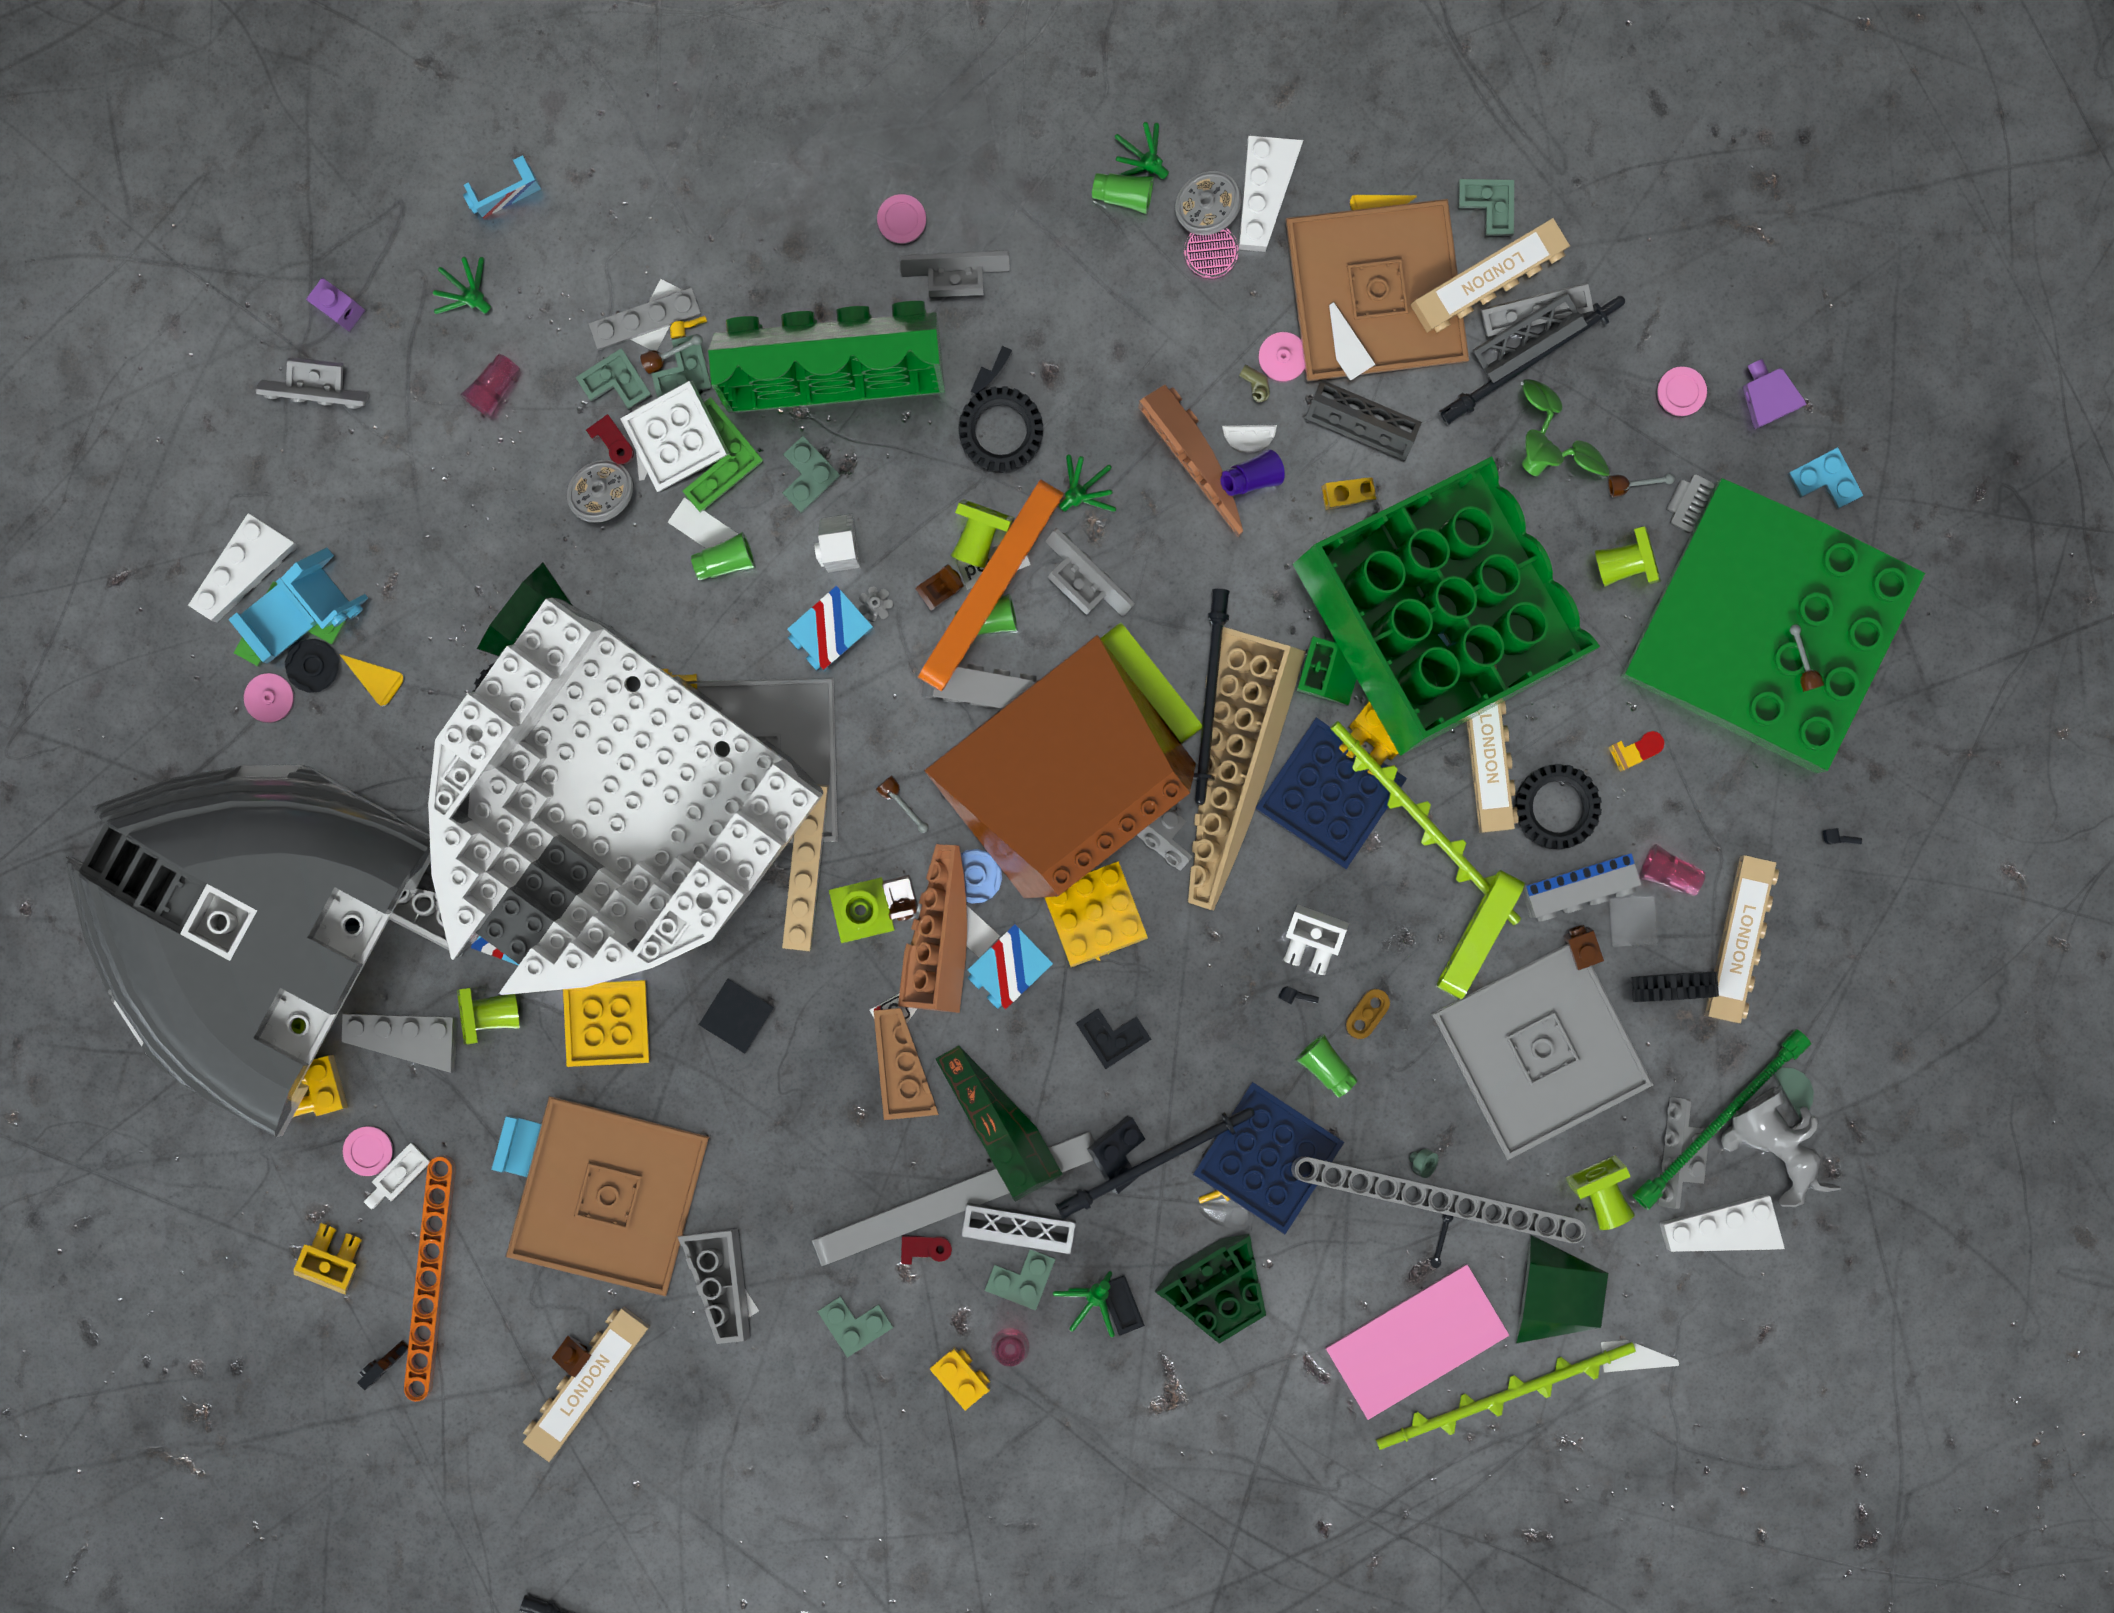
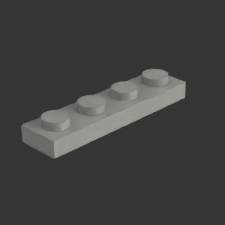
(1504, 315)
(644, 319)

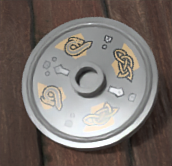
(1208, 203)
(599, 491)

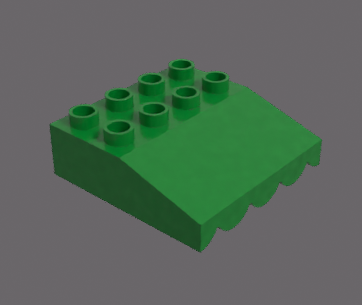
(827, 360)
(1451, 567)
(1727, 615)

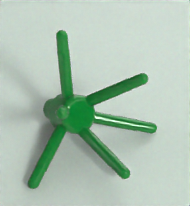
(1149, 161)
(471, 295)
(1077, 493)
(1096, 1297)

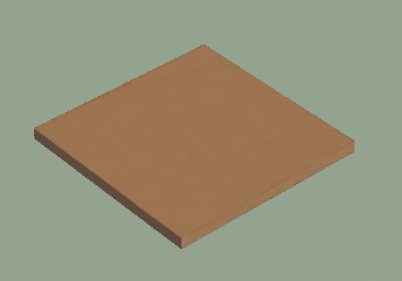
(1372, 271)
(607, 1196)

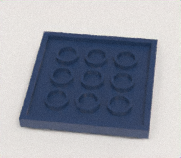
(1324, 798)
(1258, 1159)

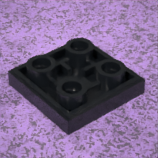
(736, 1016)

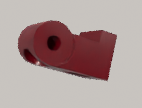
(619, 448)
(936, 1247)

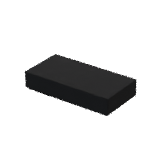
(1123, 1306)

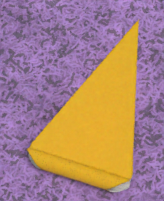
(1372, 201)
(378, 681)

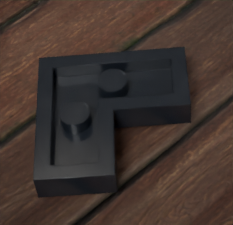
(1108, 1044)
(1111, 1150)

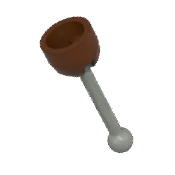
(653, 360)
(1620, 484)
(1810, 678)
(889, 790)

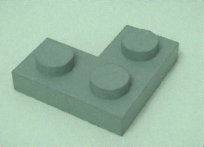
(1496, 197)
(690, 368)
(618, 373)
(815, 475)
(1023, 1287)
(854, 1332)

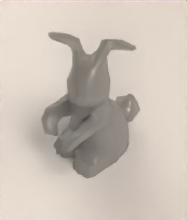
(1765, 1129)

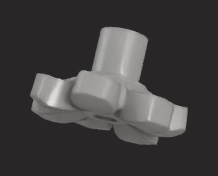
(875, 610)

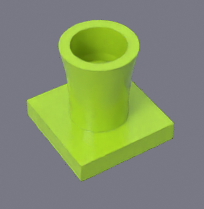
(978, 532)
(1628, 560)
(876, 917)
(486, 1013)
(1601, 1185)

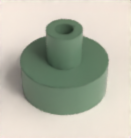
(1424, 1162)

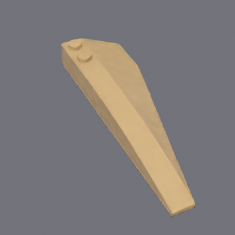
(1249, 716)

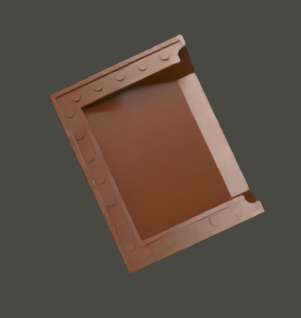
(1065, 773)

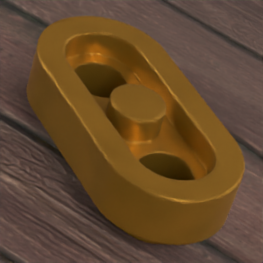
(1368, 1014)

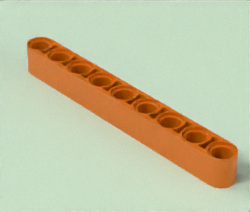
(990, 585)
(423, 1290)

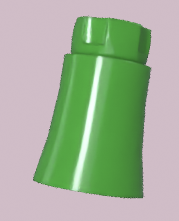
(1124, 190)
(723, 558)
(1001, 618)
(1327, 1066)

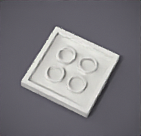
(674, 436)

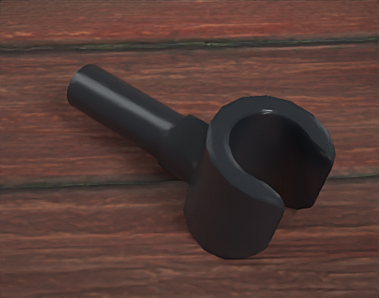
(1832, 836)
(1288, 995)

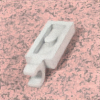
(397, 1175)

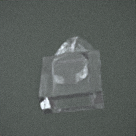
(1227, 1214)

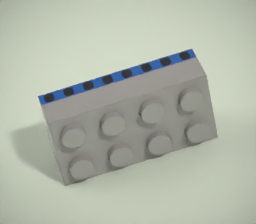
(1581, 885)

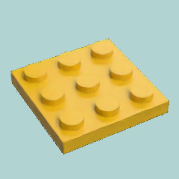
(1096, 915)
(606, 1024)

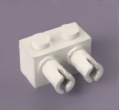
(1318, 931)

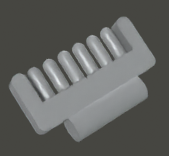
(1682, 501)

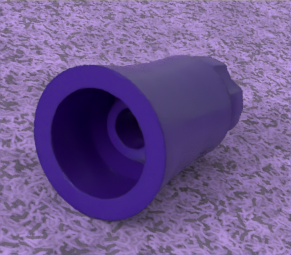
(1254, 474)

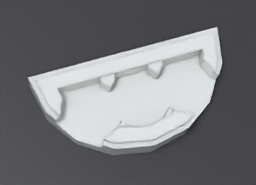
(1249, 437)

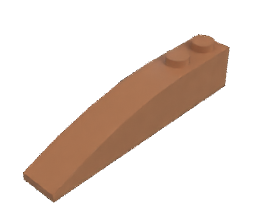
(1190, 447)
(937, 952)

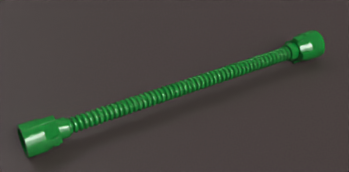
(1792, 1048)

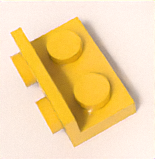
(960, 1378)

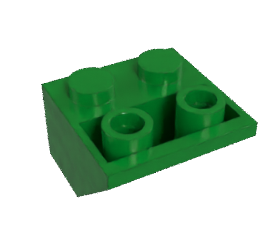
(1326, 672)

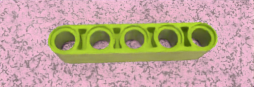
(1152, 683)
(1480, 934)

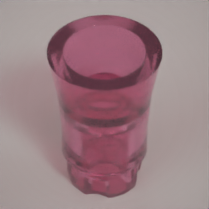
(491, 385)
(1671, 871)
(1014, 1337)

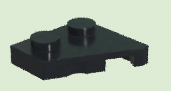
(376, 1369)

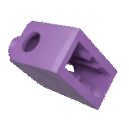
(335, 304)
(1770, 394)

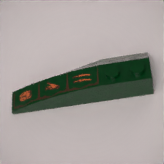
(1001, 1126)

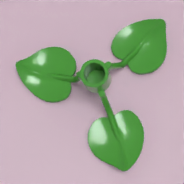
(1542, 451)

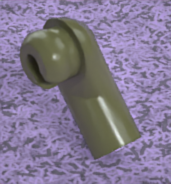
(1258, 382)

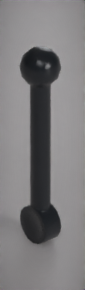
(1435, 1261)

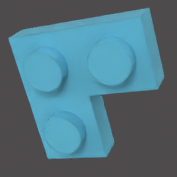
(1828, 471)

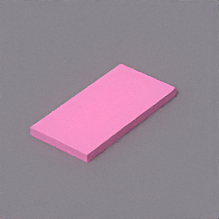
(1417, 1341)

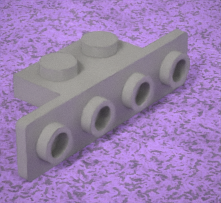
(955, 272)
(315, 382)
(1083, 579)
(1159, 837)
(1677, 1139)

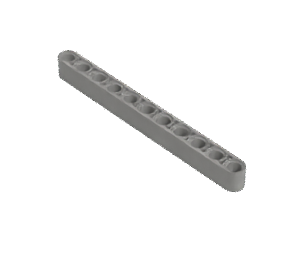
(1451, 1203)
(935, 1206)

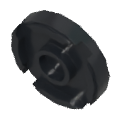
(312, 665)

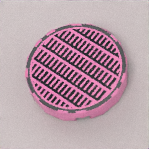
(1211, 254)

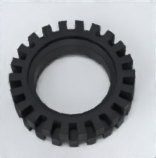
(1007, 397)
(1588, 794)
(1675, 986)

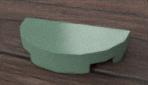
(1796, 1088)

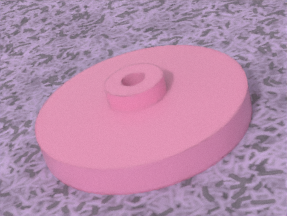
(901, 219)
(1282, 357)
(1681, 391)
(268, 698)
(367, 1151)

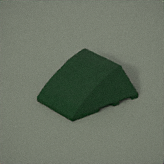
(520, 610)
(1217, 1288)
(1559, 1294)

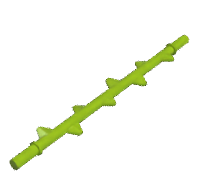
(1417, 811)
(1515, 1389)

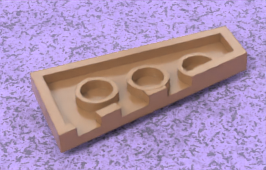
(901, 1075)

